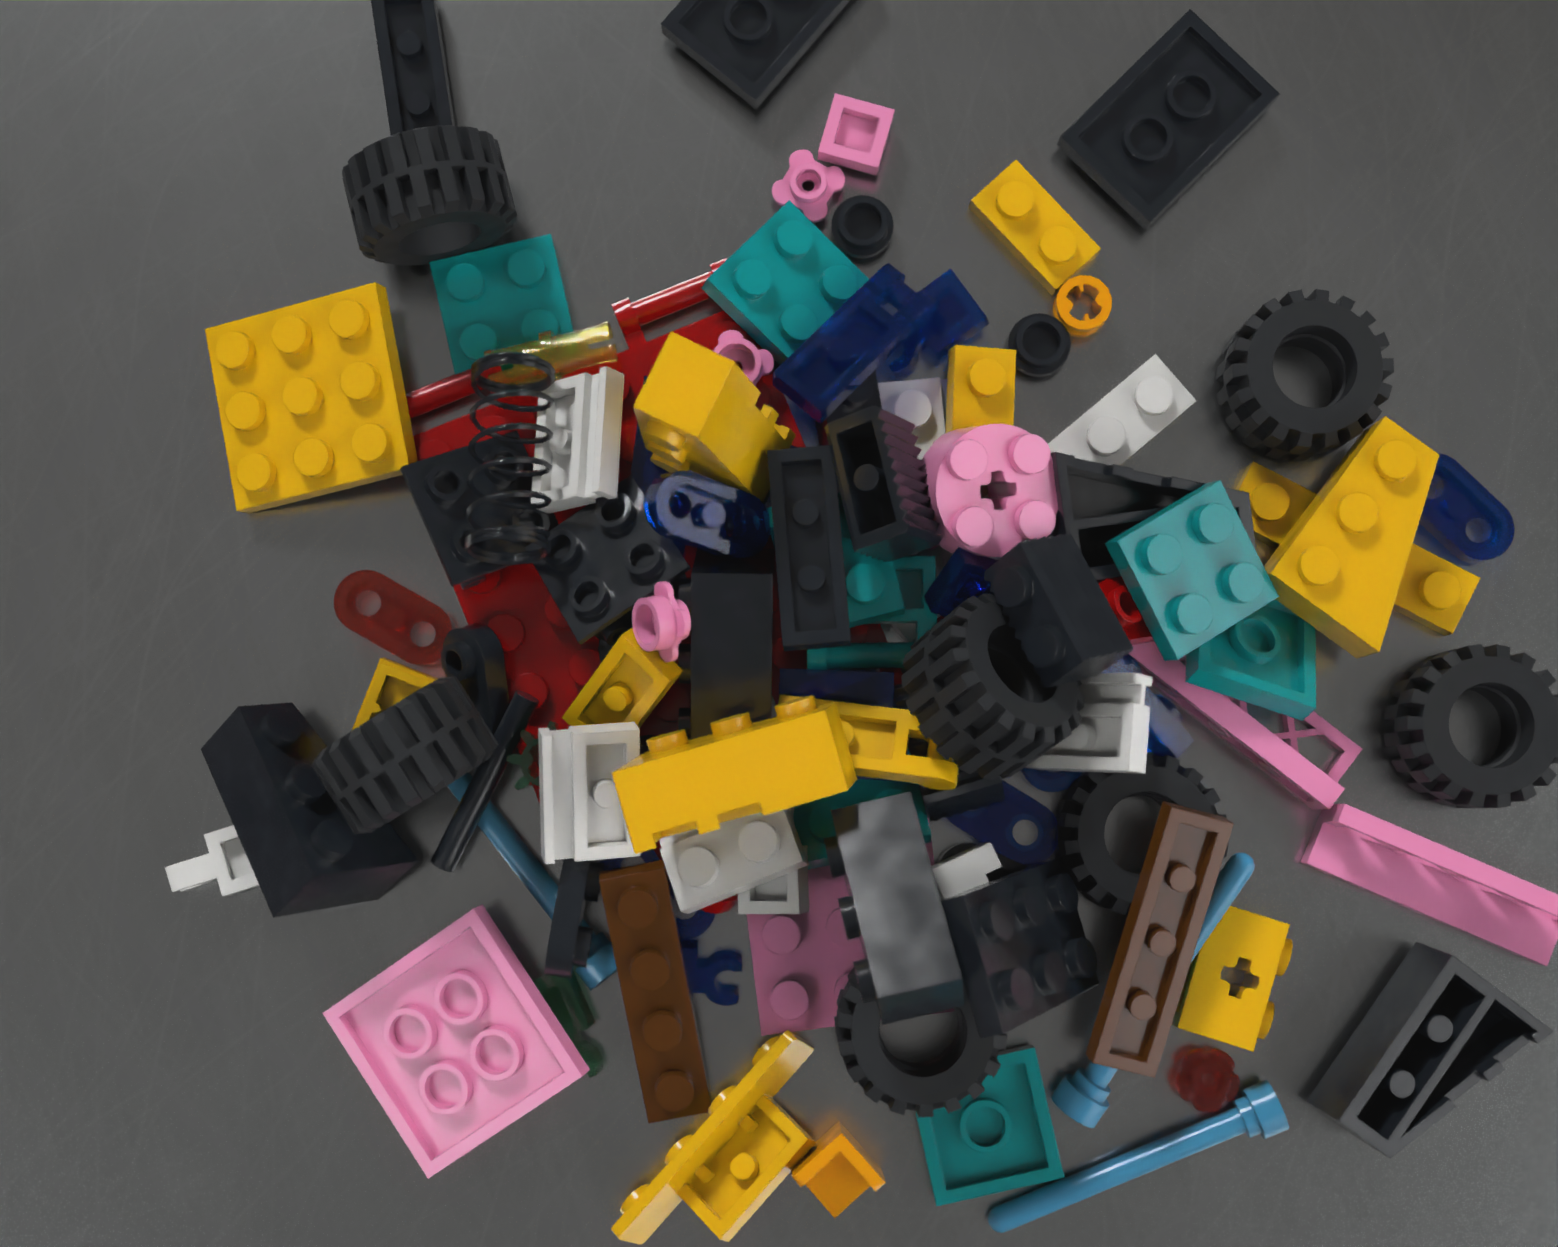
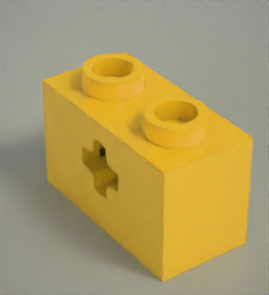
(1234, 1010)

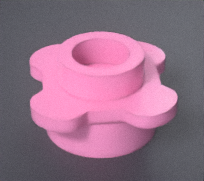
(804, 168)
(754, 361)
(661, 622)

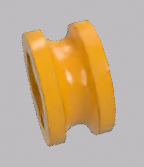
(1101, 305)

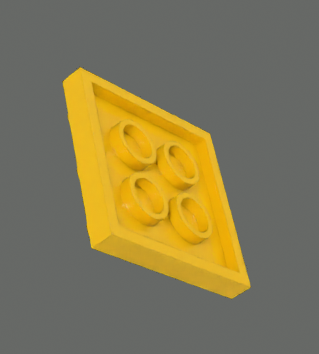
(311, 398)

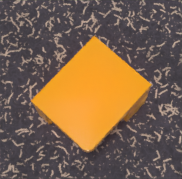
(838, 1170)

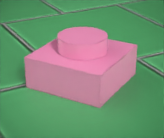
(855, 134)

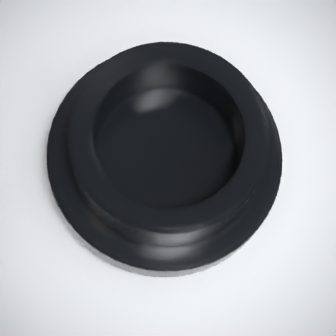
(862, 226)
(1040, 344)

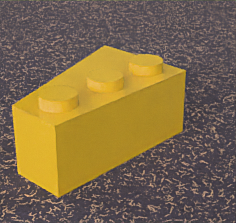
(704, 418)
(1355, 537)
(734, 771)

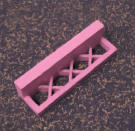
(1249, 737)
(1435, 881)

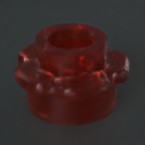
(1197, 1064)

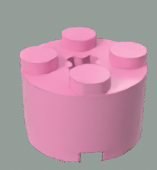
(1018, 480)

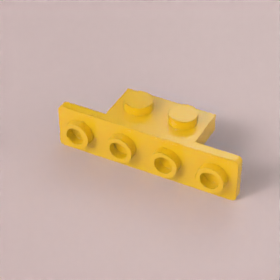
(732, 1157)

